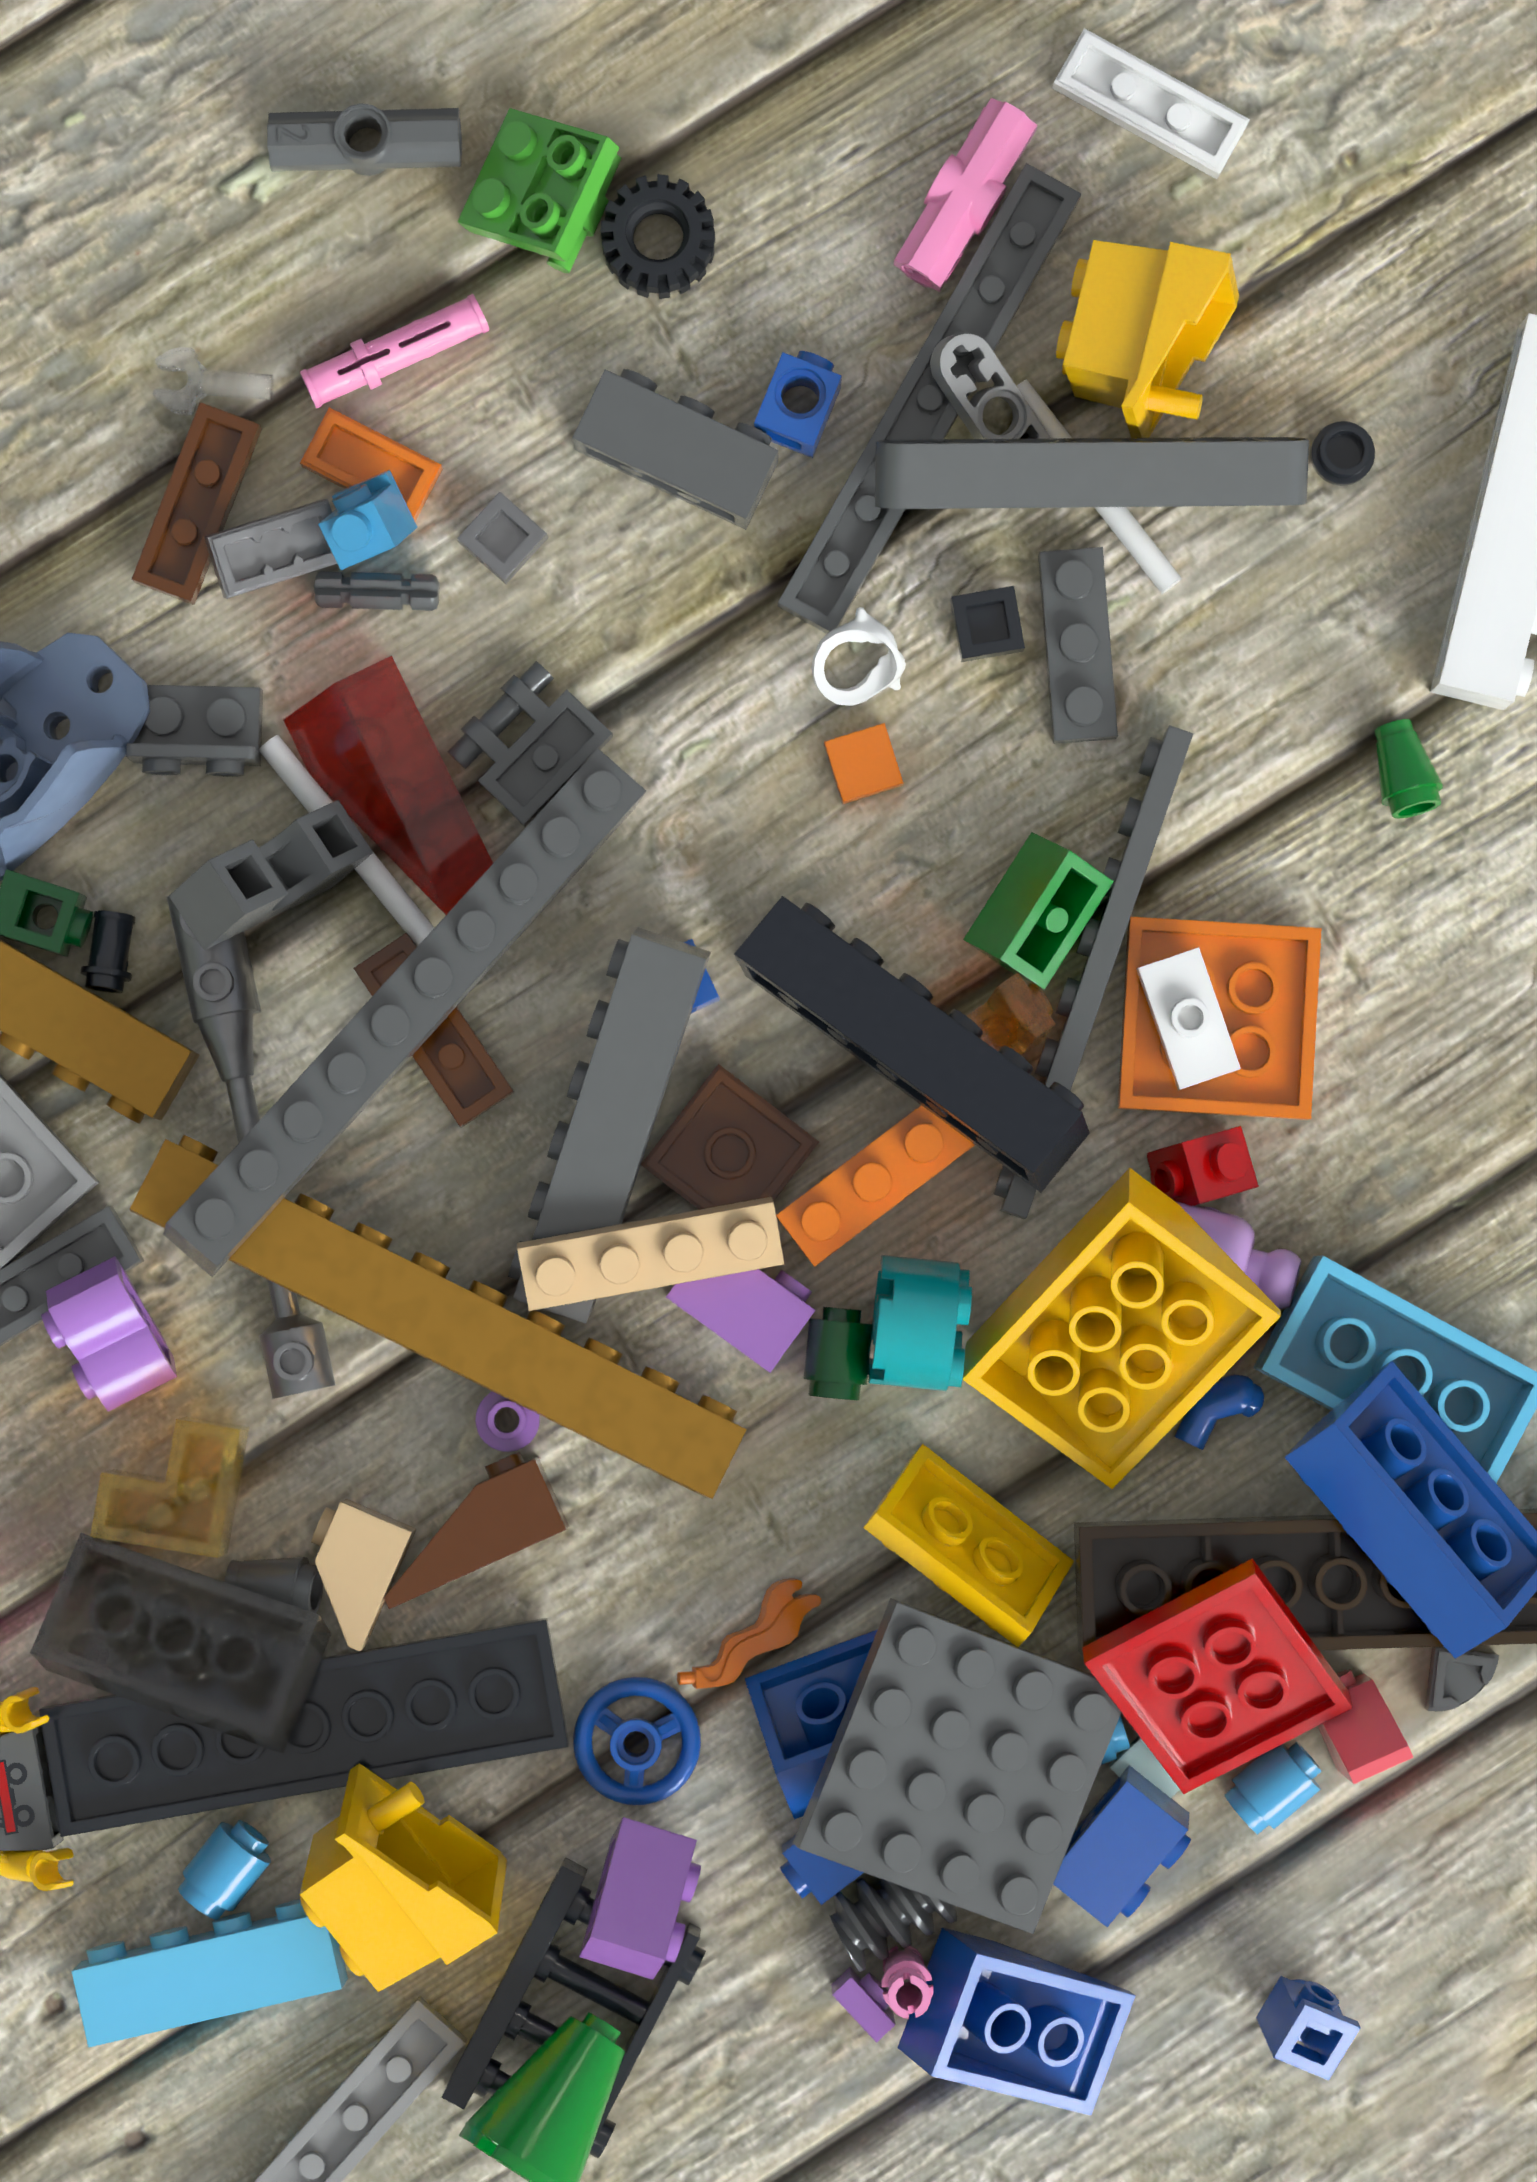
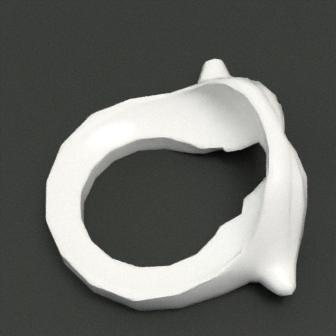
(883, 675)

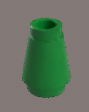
(1405, 771)

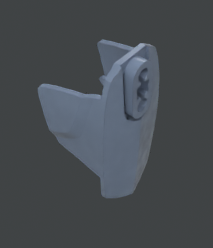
(50, 777)

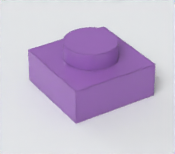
(864, 2002)

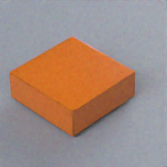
(863, 763)

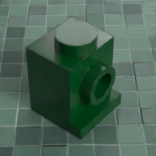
(22, 900)

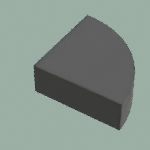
(1459, 1679)

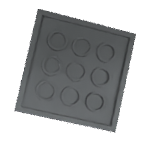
(960, 1767)

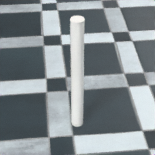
(1117, 518)
(371, 869)

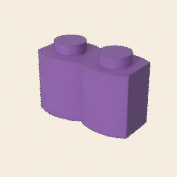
(108, 1334)

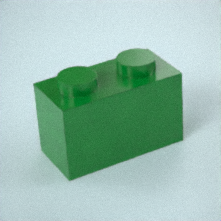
(1038, 910)

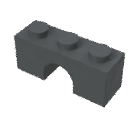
(261, 882)

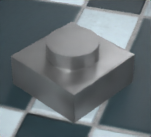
(502, 538)

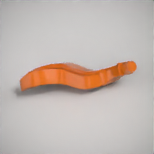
(774, 1628)

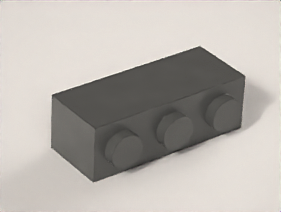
(676, 446)

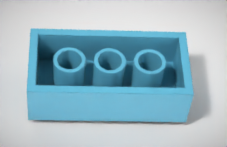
(1350, 1328)

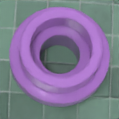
(501, 1440)

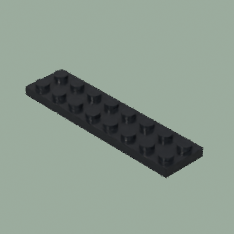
(381, 1707)

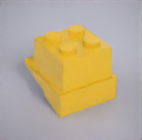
(1143, 326)
(400, 1882)

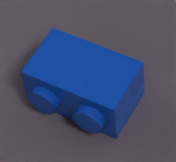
(1121, 1847)

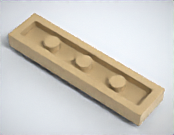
(650, 1253)

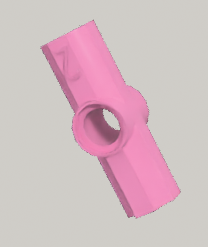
(965, 194)

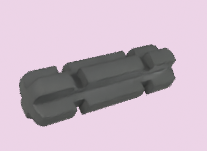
(376, 591)

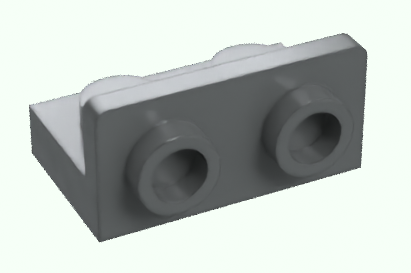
(200, 728)

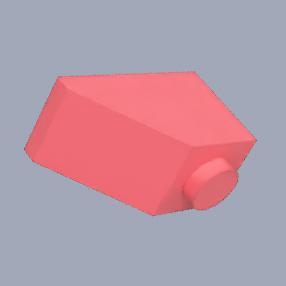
(1366, 1736)

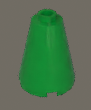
(552, 2105)

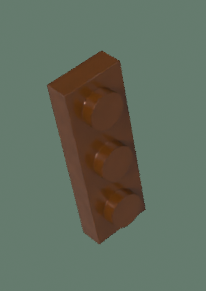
(196, 502)
(452, 1054)

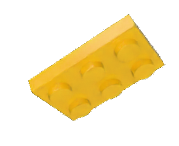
(969, 1545)

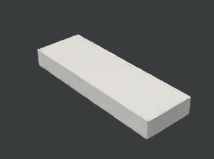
(1150, 103)

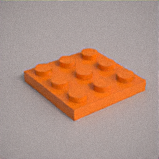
(1269, 1004)

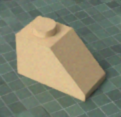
(359, 1564)

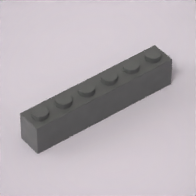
(617, 1093)

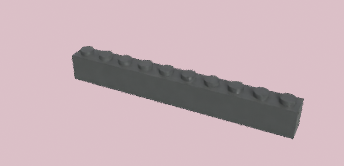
(403, 1013)

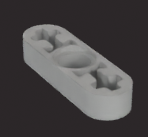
(983, 368)

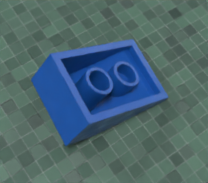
(1016, 2024)

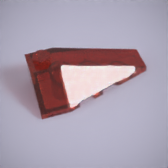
(382, 764)

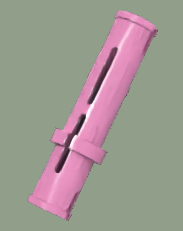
(326, 379)
(911, 1995)

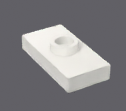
(1188, 1018)

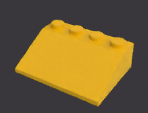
(1118, 1330)

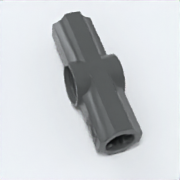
(322, 139)

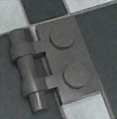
(543, 757)

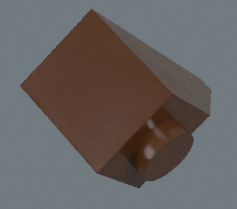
(491, 1523)

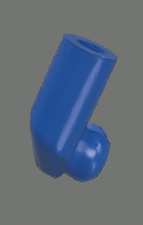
(1226, 1398)

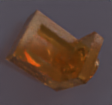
(1015, 1016)

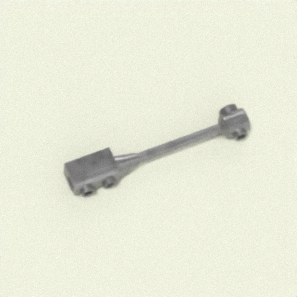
(223, 1006)

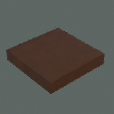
(728, 1146)

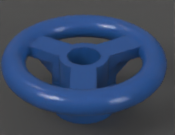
(680, 1720)

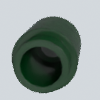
(838, 1354)

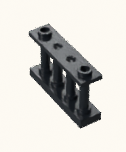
(542, 1960)

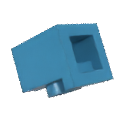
(367, 520)

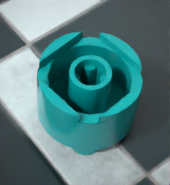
(917, 1322)

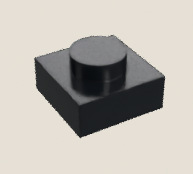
(987, 624)

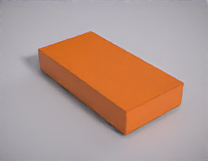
(352, 453)

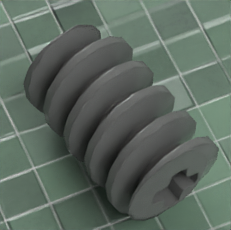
(883, 1915)

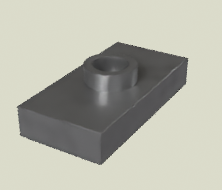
(270, 549)

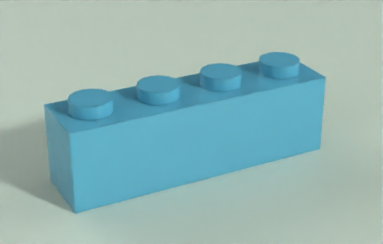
(205, 1974)

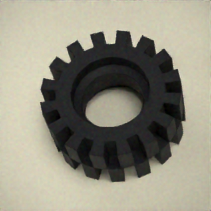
(647, 200)

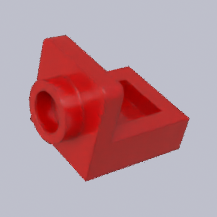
(1203, 1168)

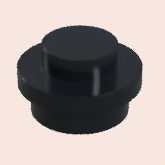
(1342, 453)

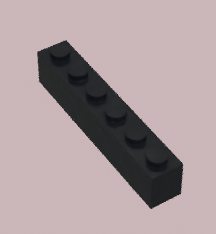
(913, 1042)

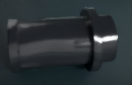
(109, 952)

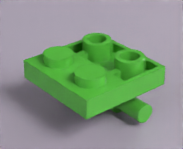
(542, 187)

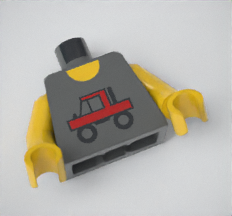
(27, 1799)

